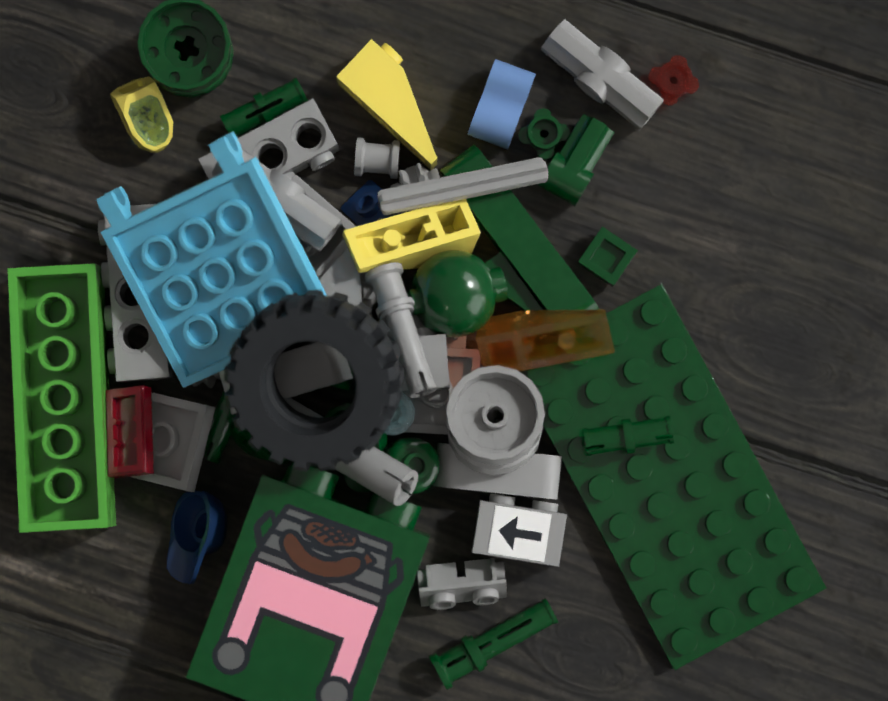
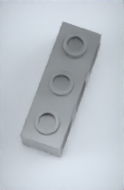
(283, 135)

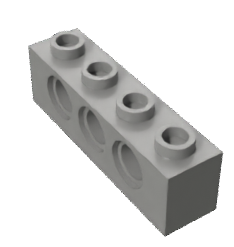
(128, 363)

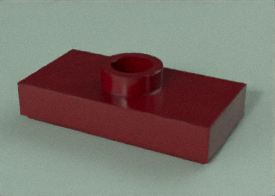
(129, 432)

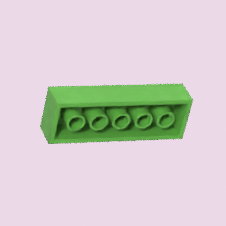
(60, 397)

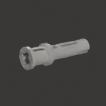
(396, 310)

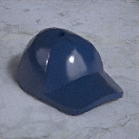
(196, 531)

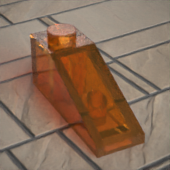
(544, 338)

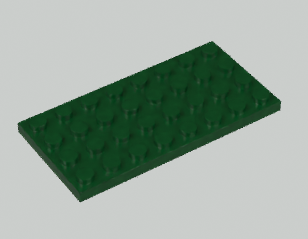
(683, 518)

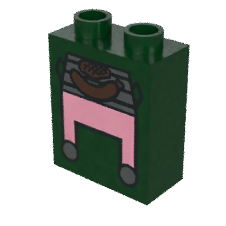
(310, 593)

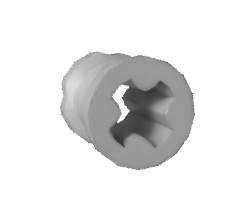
(377, 158)

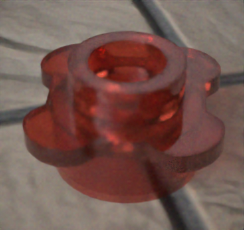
(675, 68)

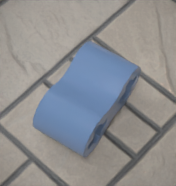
(501, 104)

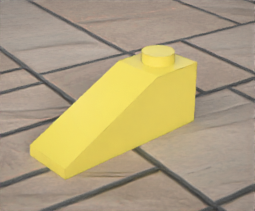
(384, 92)
(413, 236)

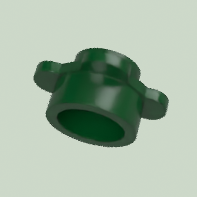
(556, 133)

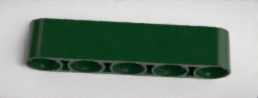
(522, 242)

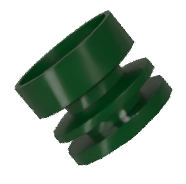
(175, 25)

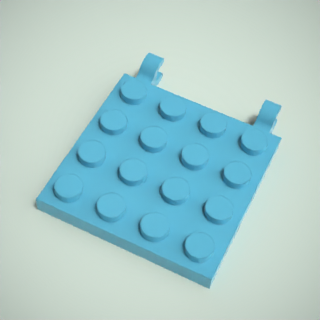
(208, 260)

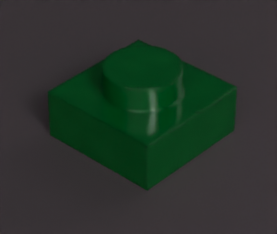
(607, 256)

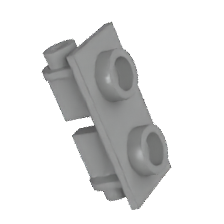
(445, 589)

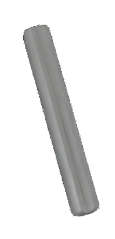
(462, 186)

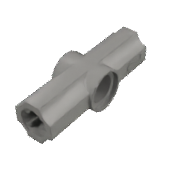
(602, 74)
(308, 218)

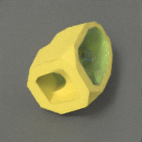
(144, 114)

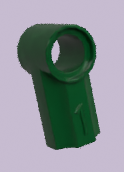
(573, 166)

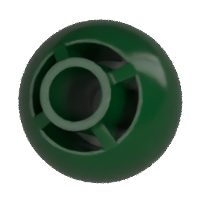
(456, 293)

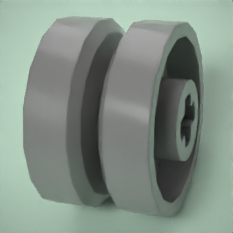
(476, 403)

